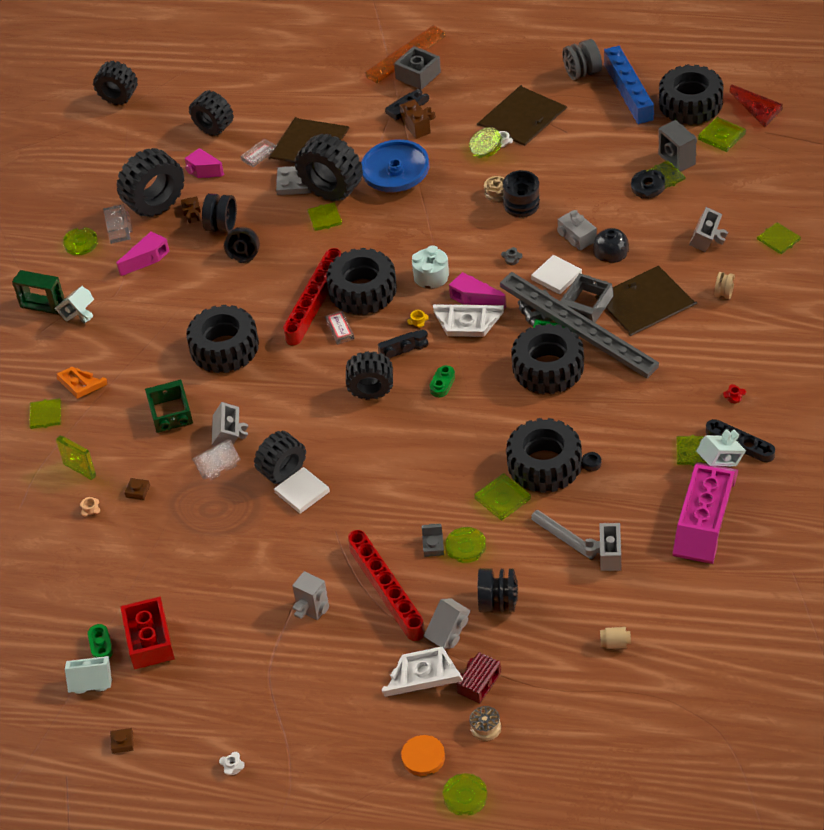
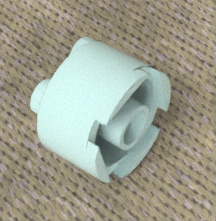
(430, 267)

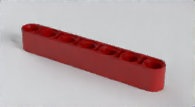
(309, 301)
(386, 585)

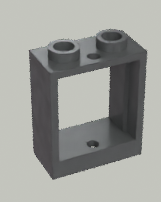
(588, 284)

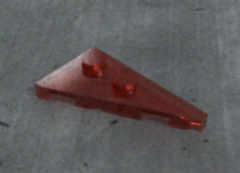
(761, 108)

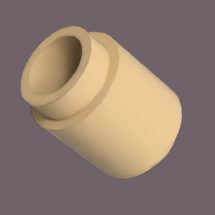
(615, 638)

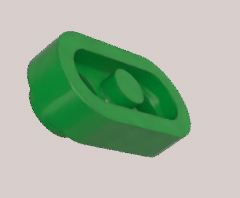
(444, 377)
(100, 644)

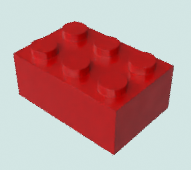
(147, 633)

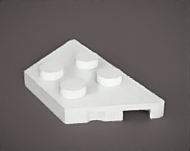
(467, 319)
(422, 671)

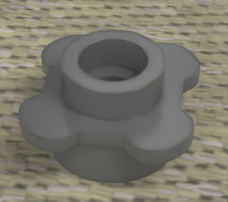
(512, 256)

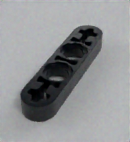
(716, 428)

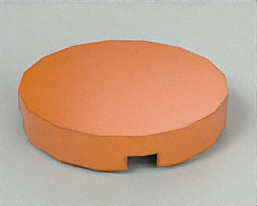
(423, 755)

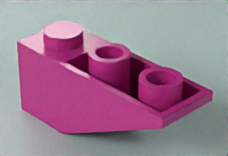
(144, 253)
(474, 292)

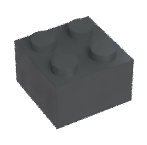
(417, 67)
(677, 145)

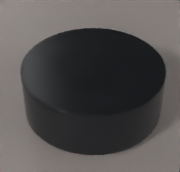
(591, 461)

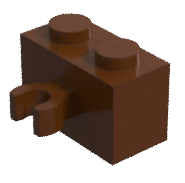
(416, 118)

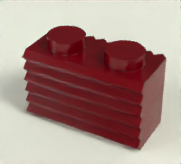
(479, 677)

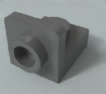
(432, 540)

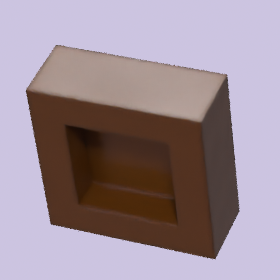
(137, 488)
(121, 740)

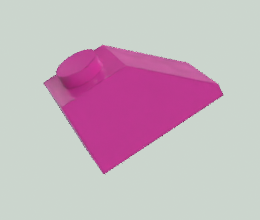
(203, 165)

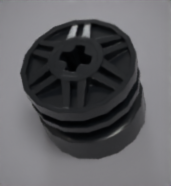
(521, 193)
(497, 590)

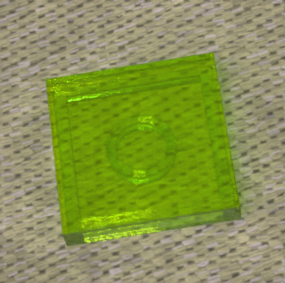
(722, 134)
(76, 457)
(502, 496)

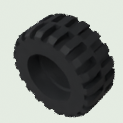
(695, 108)
(328, 167)
(140, 171)
(361, 265)
(226, 354)
(547, 376)
(541, 436)

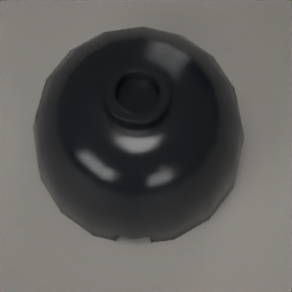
(242, 244)
(611, 245)

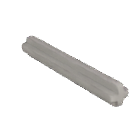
(560, 532)

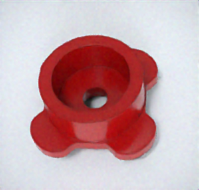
(734, 394)

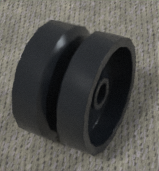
(219, 213)

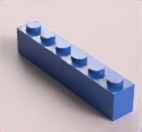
(628, 85)

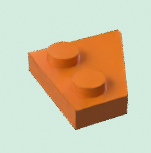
(80, 382)

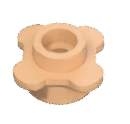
(89, 506)

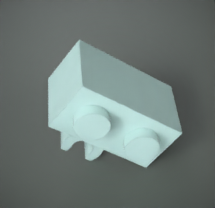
(76, 304)
(721, 450)
(88, 674)

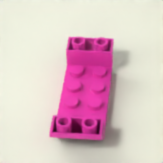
(703, 512)

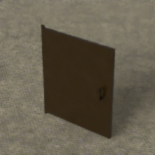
(523, 115)
(299, 133)
(647, 300)

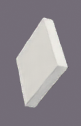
(556, 274)
(301, 490)

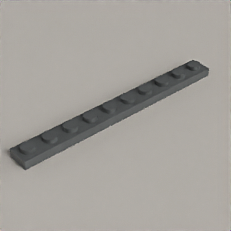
(580, 325)

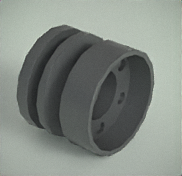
(582, 59)

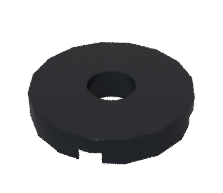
(652, 190)

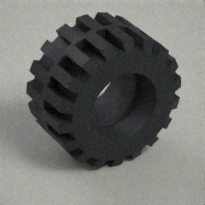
(115, 82)
(211, 113)
(369, 375)
(279, 457)

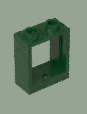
(38, 302)
(174, 391)

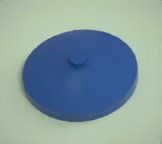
(395, 165)

